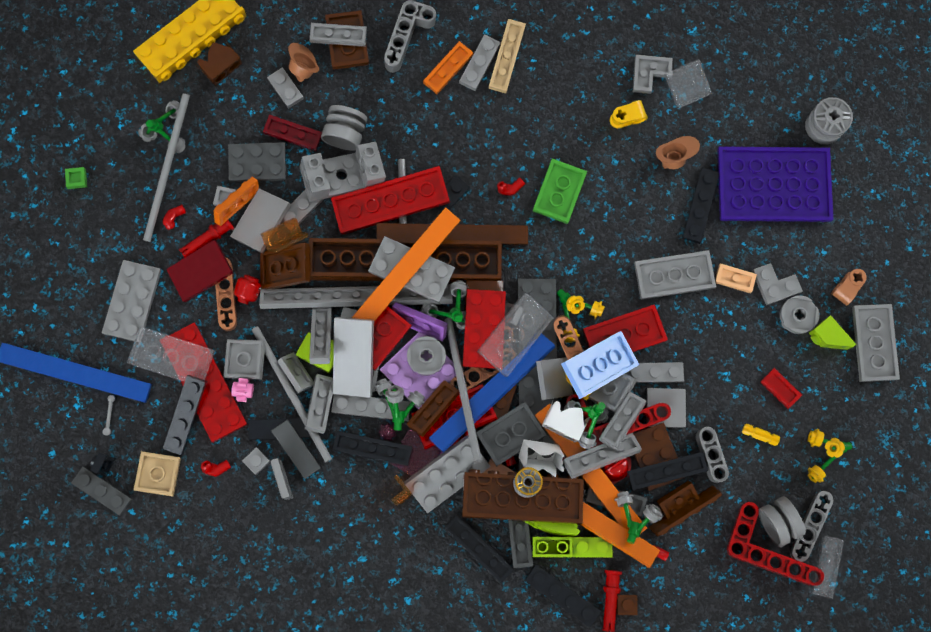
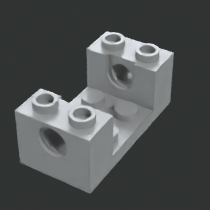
(361, 170)

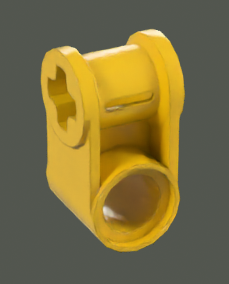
(631, 113)

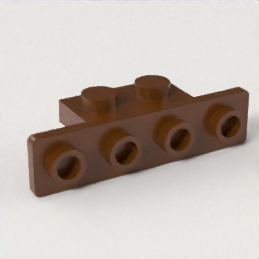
(682, 504)

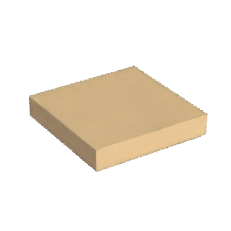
(157, 474)

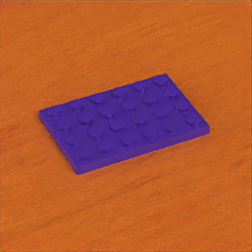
(775, 184)

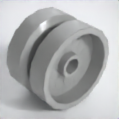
(781, 521)

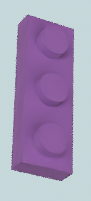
(422, 322)

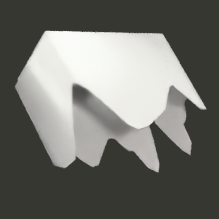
(565, 423)
(542, 448)

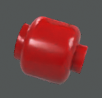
(247, 289)

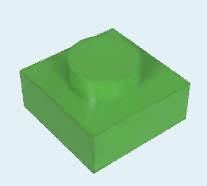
(76, 178)

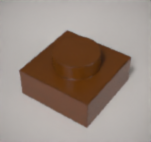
(627, 605)

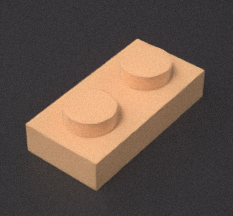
(735, 278)

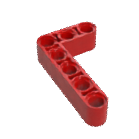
(650, 412)
(766, 555)

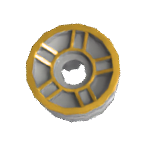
(534, 477)

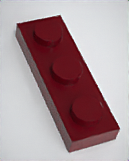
(292, 133)

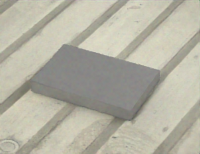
(261, 215)

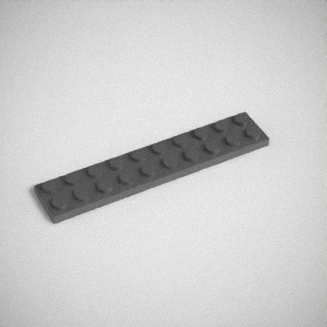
(544, 293)

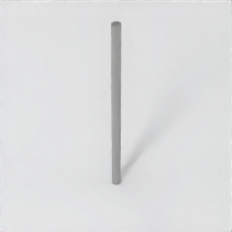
(166, 167)
(463, 391)
(292, 395)

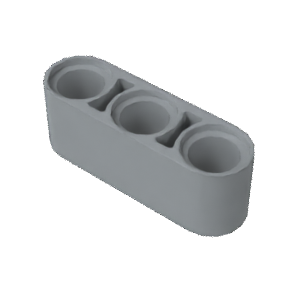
(712, 444)

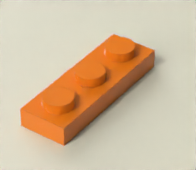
(448, 67)
(235, 201)

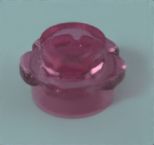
(387, 432)

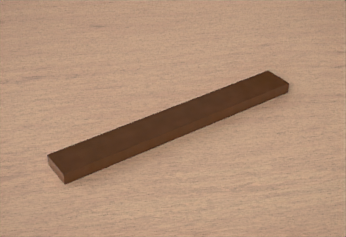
(506, 233)

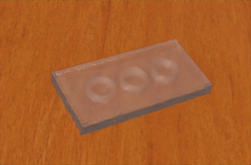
(515, 334)
(169, 355)

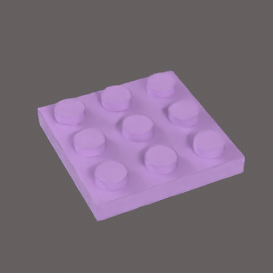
(402, 375)

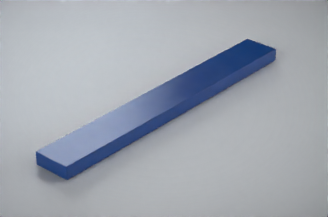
(74, 373)
(490, 395)

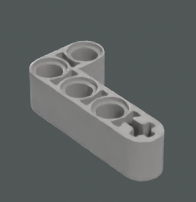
(404, 37)

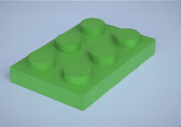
(559, 191)

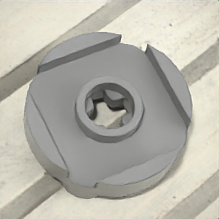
(790, 321)
(433, 364)

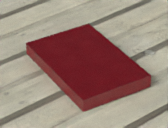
(199, 271)

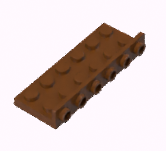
(494, 497)

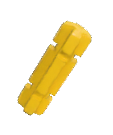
(761, 434)

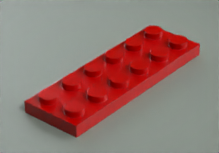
(390, 200)
(217, 407)

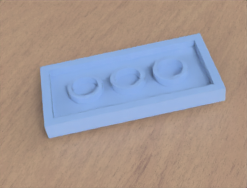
(600, 364)

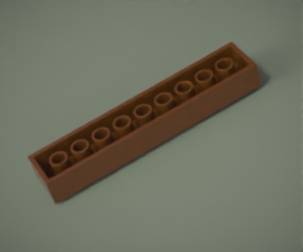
(351, 258)

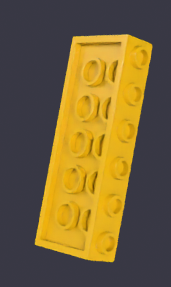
(188, 36)

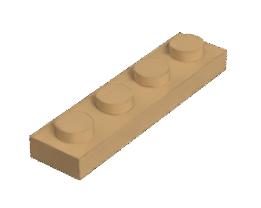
(507, 56)

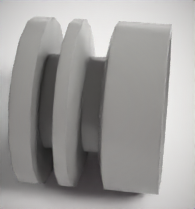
(829, 120)
(344, 127)

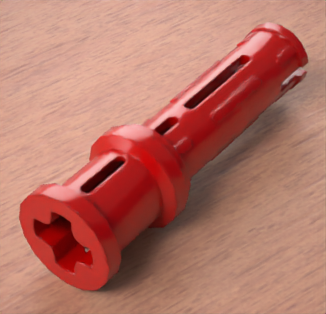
(214, 232)
(612, 590)

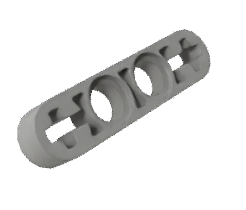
(815, 528)

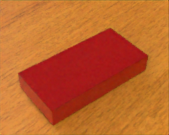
(781, 388)

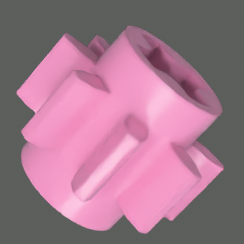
(242, 390)

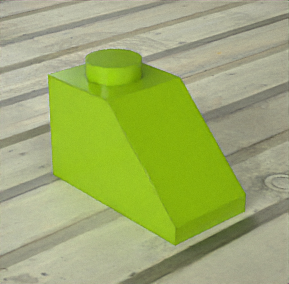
(831, 335)

